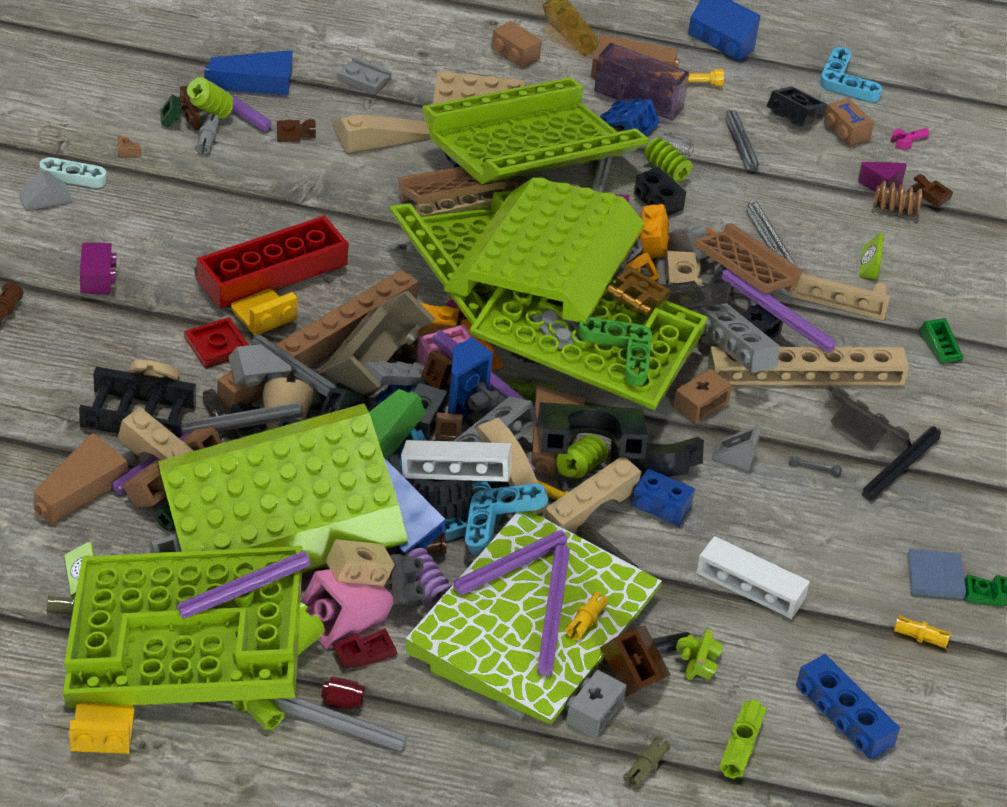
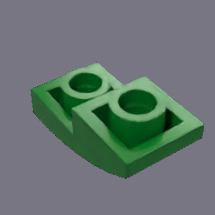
(986, 591)

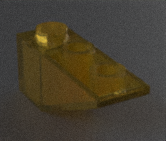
(571, 25)

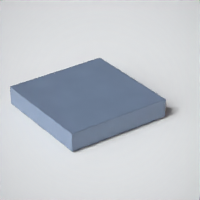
(936, 574)

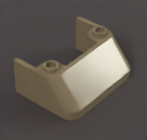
(375, 341)

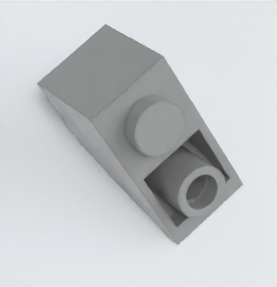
(683, 239)
(256, 365)

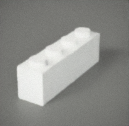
(457, 460)
(752, 577)

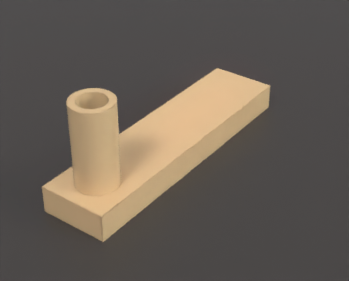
(843, 296)

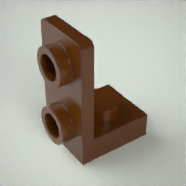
(191, 112)
(437, 370)

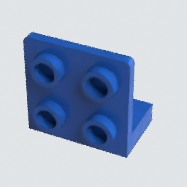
(632, 115)

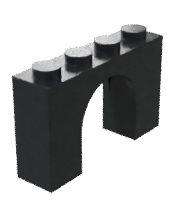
(619, 424)

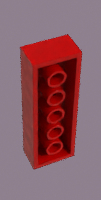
(272, 261)

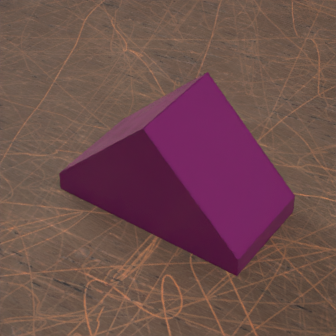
(873, 173)

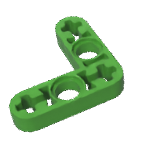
(632, 342)

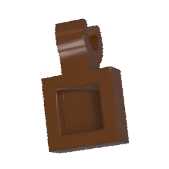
(292, 130)
(933, 192)

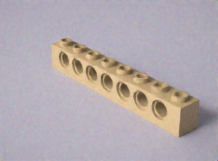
(818, 367)

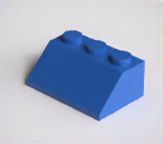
(725, 27)
(469, 367)

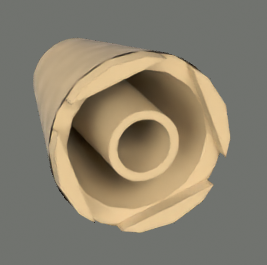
(280, 392)

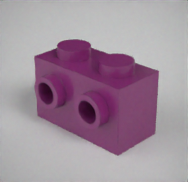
(96, 268)

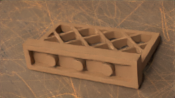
(442, 185)
(750, 259)

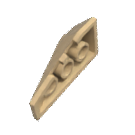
(372, 132)

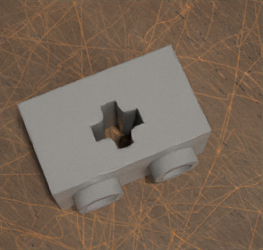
(595, 703)

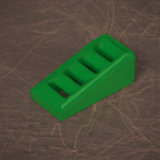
(945, 333)

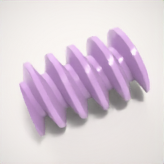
(432, 578)

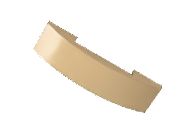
(522, 472)

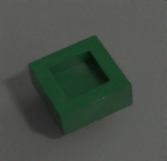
(170, 111)

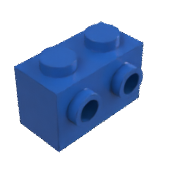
(663, 497)

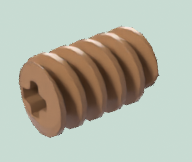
(898, 198)

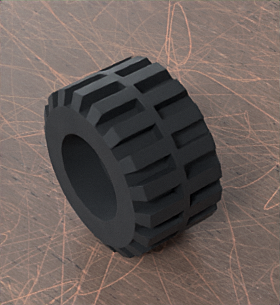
(448, 497)

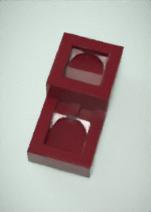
(368, 650)

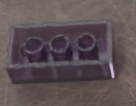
(632, 75)

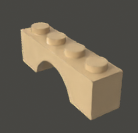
(145, 434)
(612, 482)

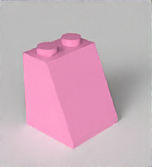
(345, 606)

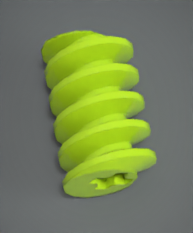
(210, 97)
(667, 158)
(582, 457)

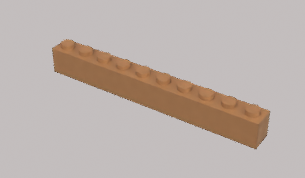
(322, 336)

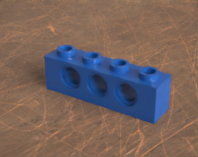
(847, 706)

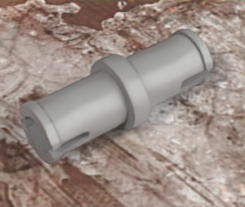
(207, 134)

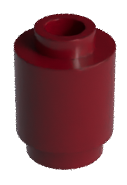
(343, 693)

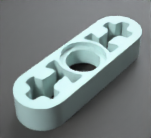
(87, 175)

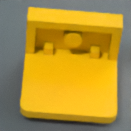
(265, 310)
(101, 728)

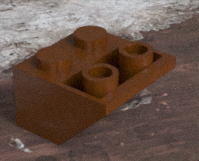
(635, 660)

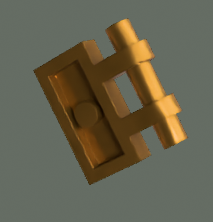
(642, 287)

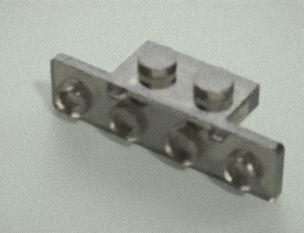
(693, 296)
(862, 424)

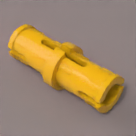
(586, 615)
(922, 631)

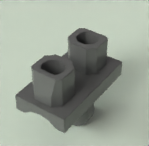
(482, 403)
(404, 582)

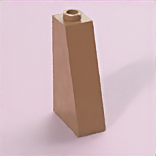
(659, 53)
(547, 462)
(79, 479)

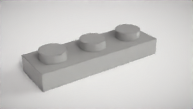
(397, 373)

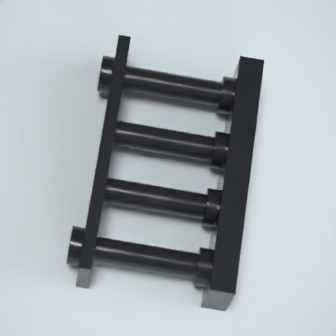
(139, 387)

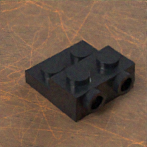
(795, 105)

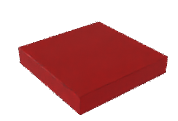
(215, 341)

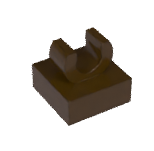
(407, 353)

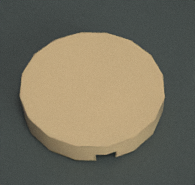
(155, 369)

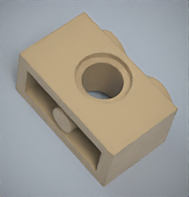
(682, 267)
(359, 562)

